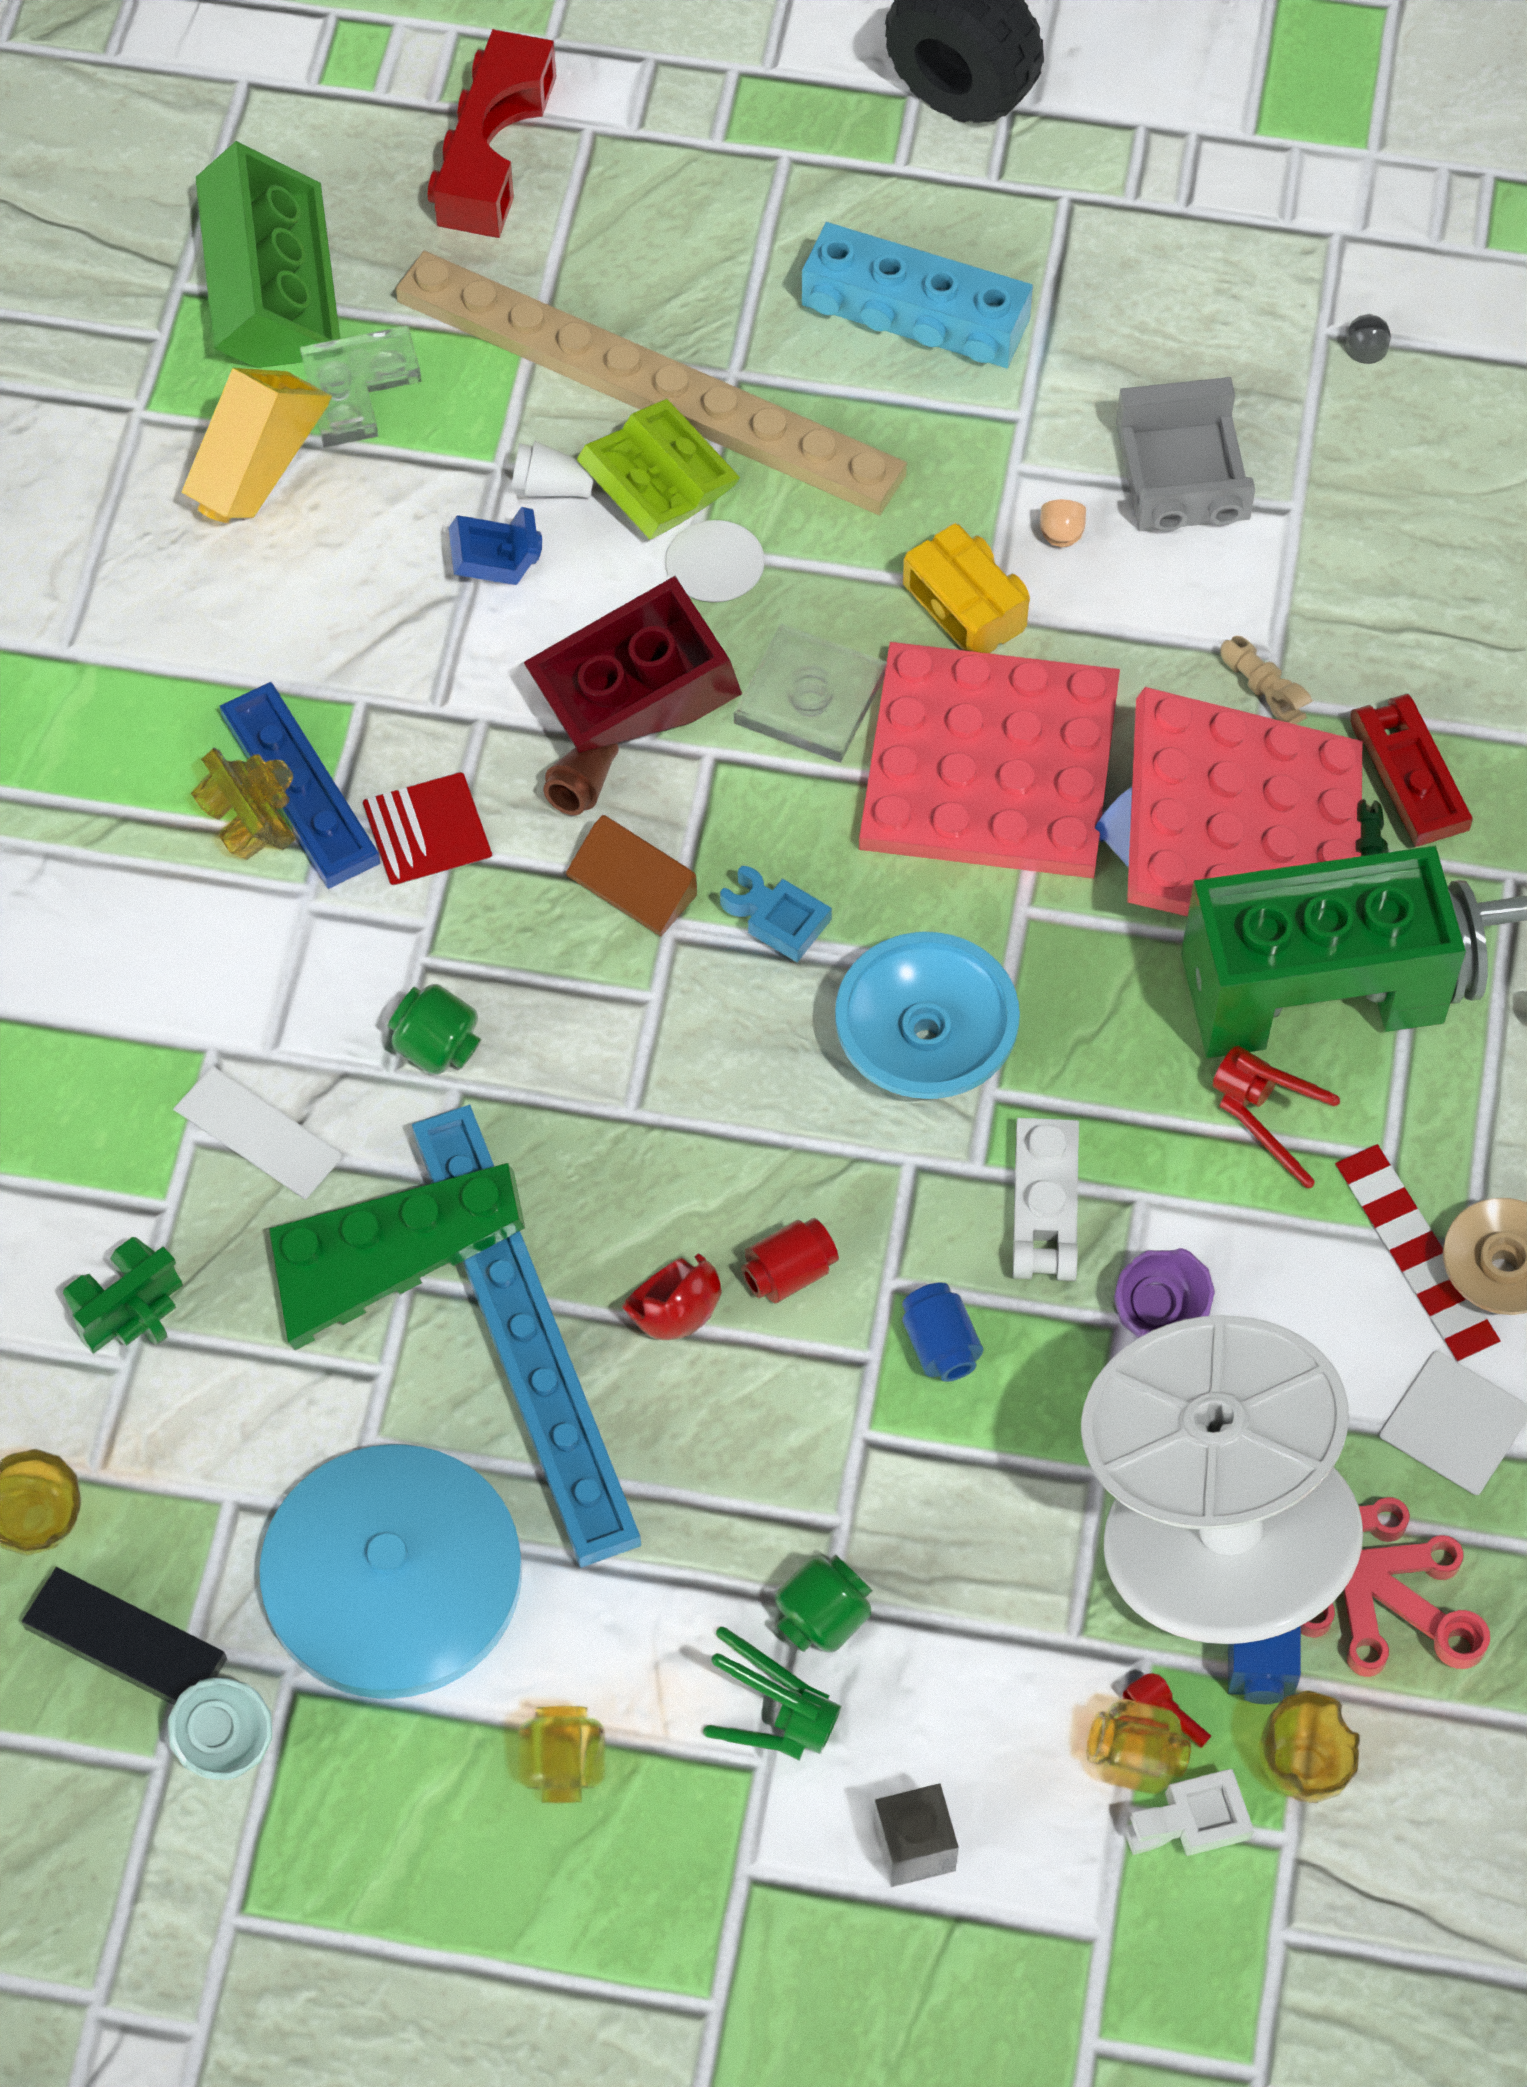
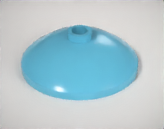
(933, 986)

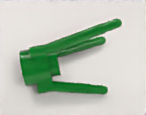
(805, 1713)

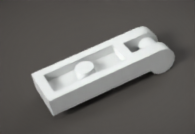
(1046, 1197)

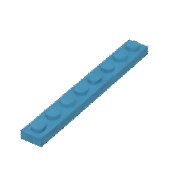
(536, 1361)

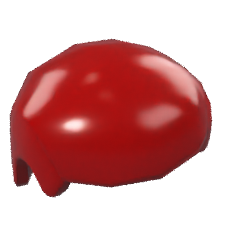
(675, 1299)

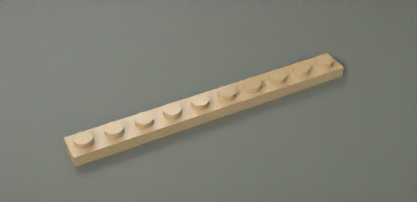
(646, 377)

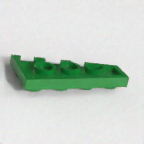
(363, 1252)

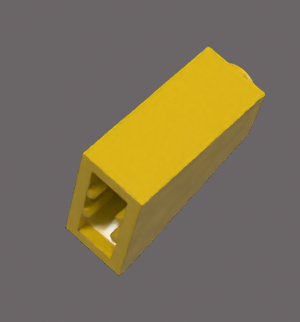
(252, 441)

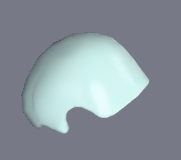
(220, 1728)

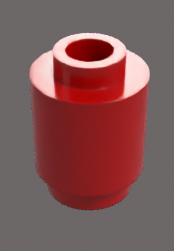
(789, 1260)

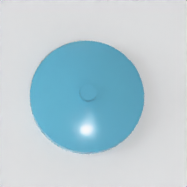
(391, 1571)

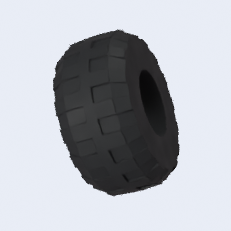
(965, 54)

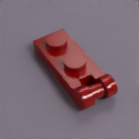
(1412, 770)

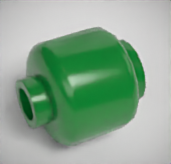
(434, 1029)
(823, 1604)

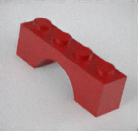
(508, 86)

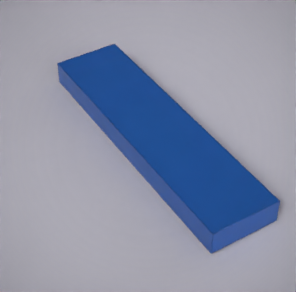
(315, 806)

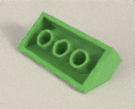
(265, 258)

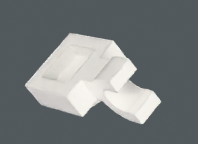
(1201, 1811)

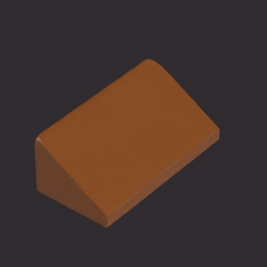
(633, 875)

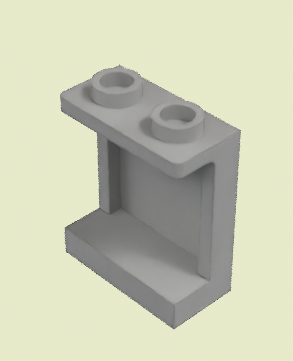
(1183, 455)

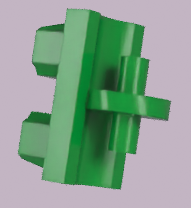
(130, 1304)

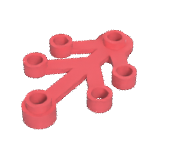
(1374, 1579)

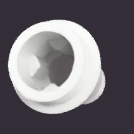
(549, 473)

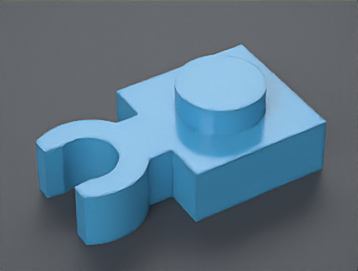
(781, 917)

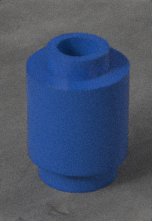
(941, 1332)

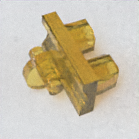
(255, 793)

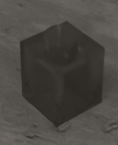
(915, 1835)

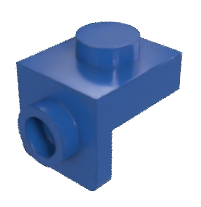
(495, 549)

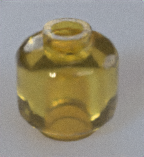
(1137, 1746)
(561, 1753)

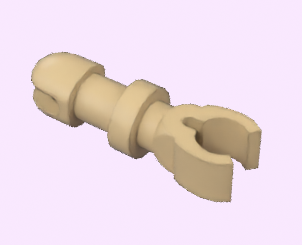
(1264, 678)

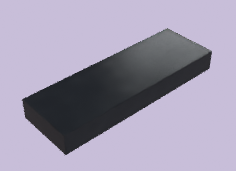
(120, 1637)

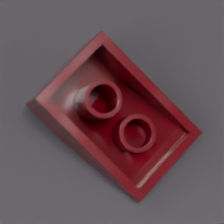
(636, 671)

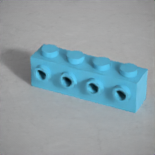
(916, 295)

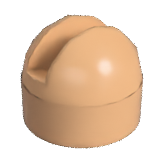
(1062, 522)

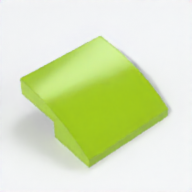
(658, 468)

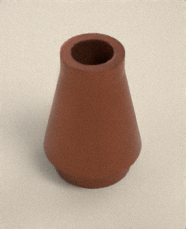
(578, 779)

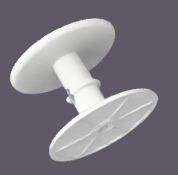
(1224, 1478)

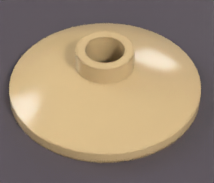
(1477, 1238)

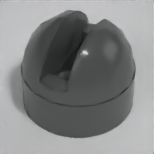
(1367, 339)

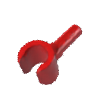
(1155, 1691)

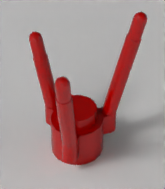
(1251, 1080)

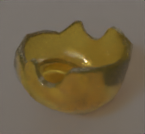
(36, 1501)
(1309, 1747)

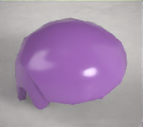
(1162, 1290)

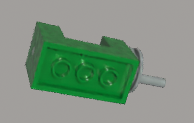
(1335, 933)

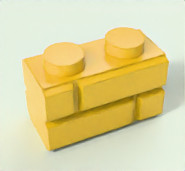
(966, 590)

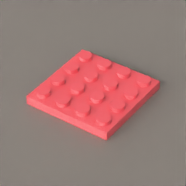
(990, 760)
(1232, 796)

